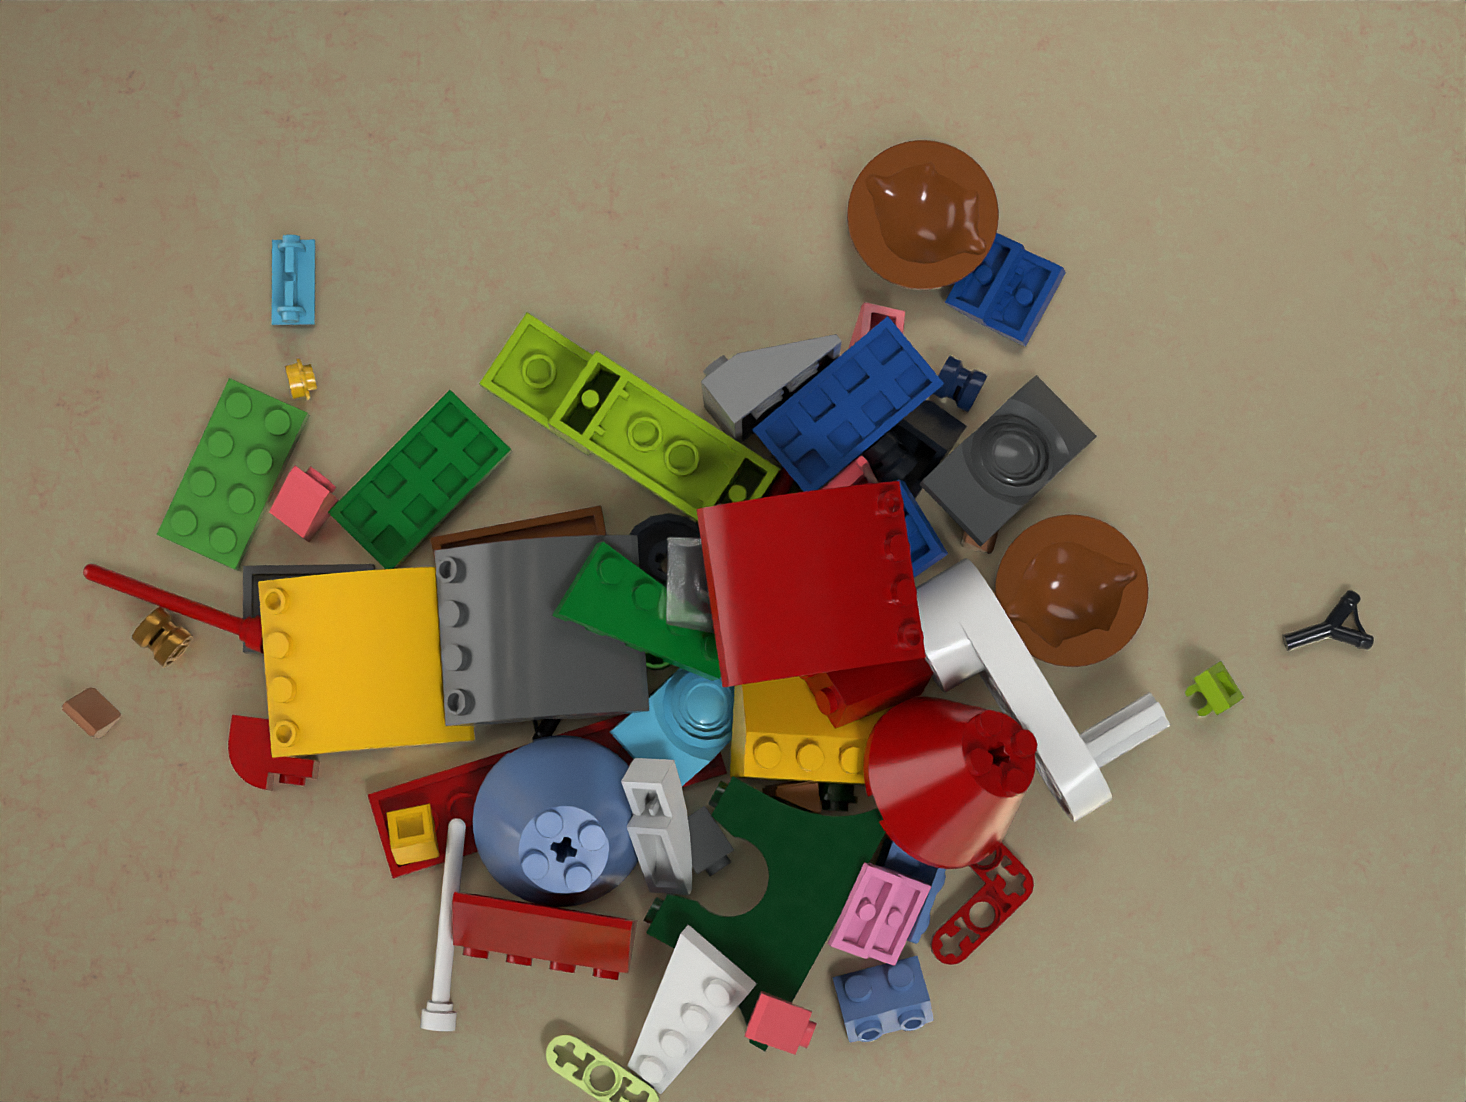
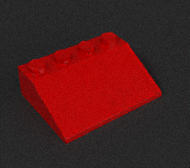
(542, 933)

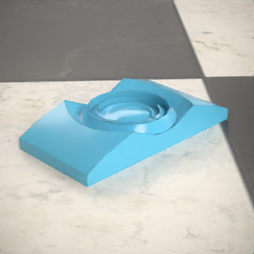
(685, 723)

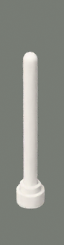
(439, 1011)

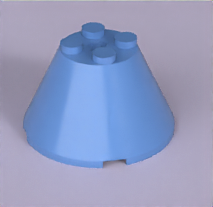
(556, 821)

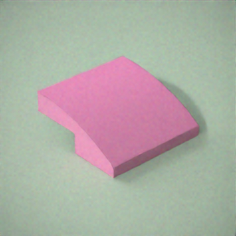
(879, 914)

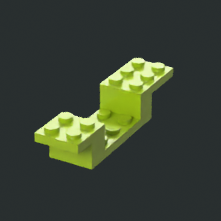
(624, 421)

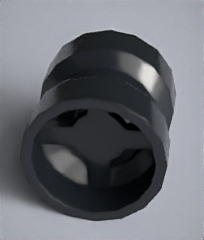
(889, 459)

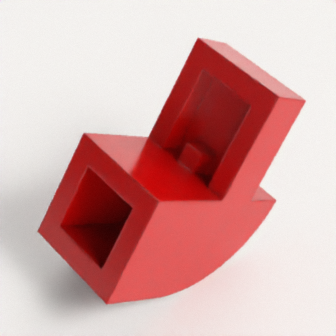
(252, 757)

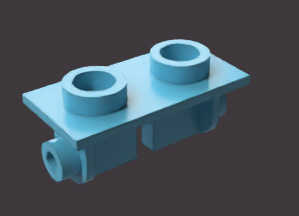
(293, 281)

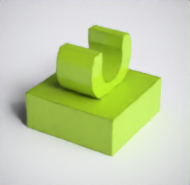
(1217, 688)

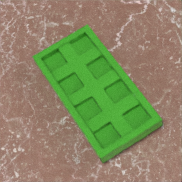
(233, 474)

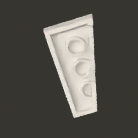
(689, 1007)

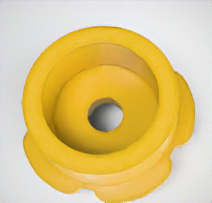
(300, 379)

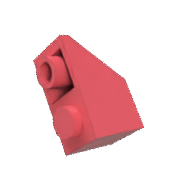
(304, 502)

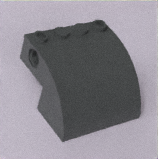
(506, 650)

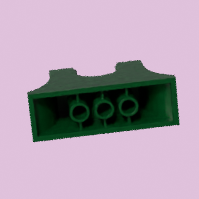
(810, 874)

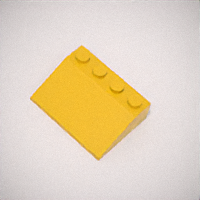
(787, 738)

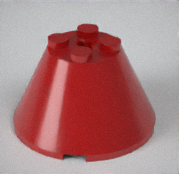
(947, 778)

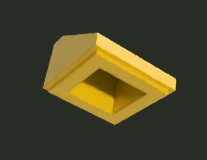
(412, 834)

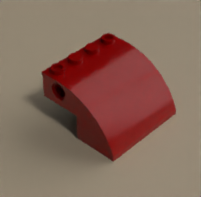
(810, 583)

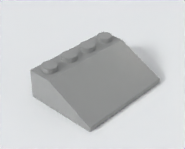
(758, 381)

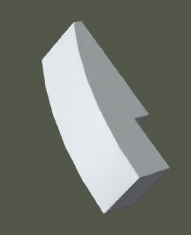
(659, 825)

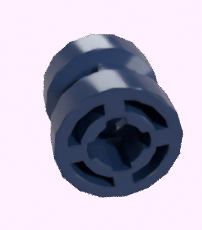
(960, 383)

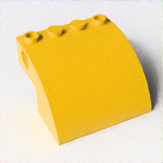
(354, 662)

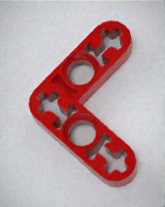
(992, 893)

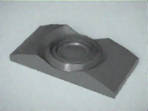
(1007, 460)

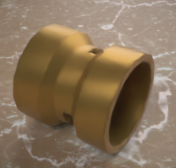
(162, 637)

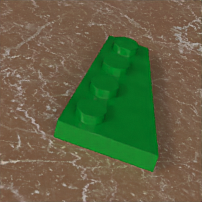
(630, 606)

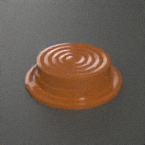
(922, 215)
(1073, 590)

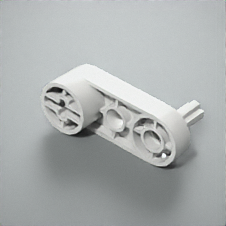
(972, 635)

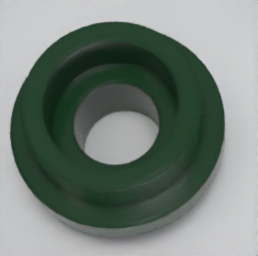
(836, 796)

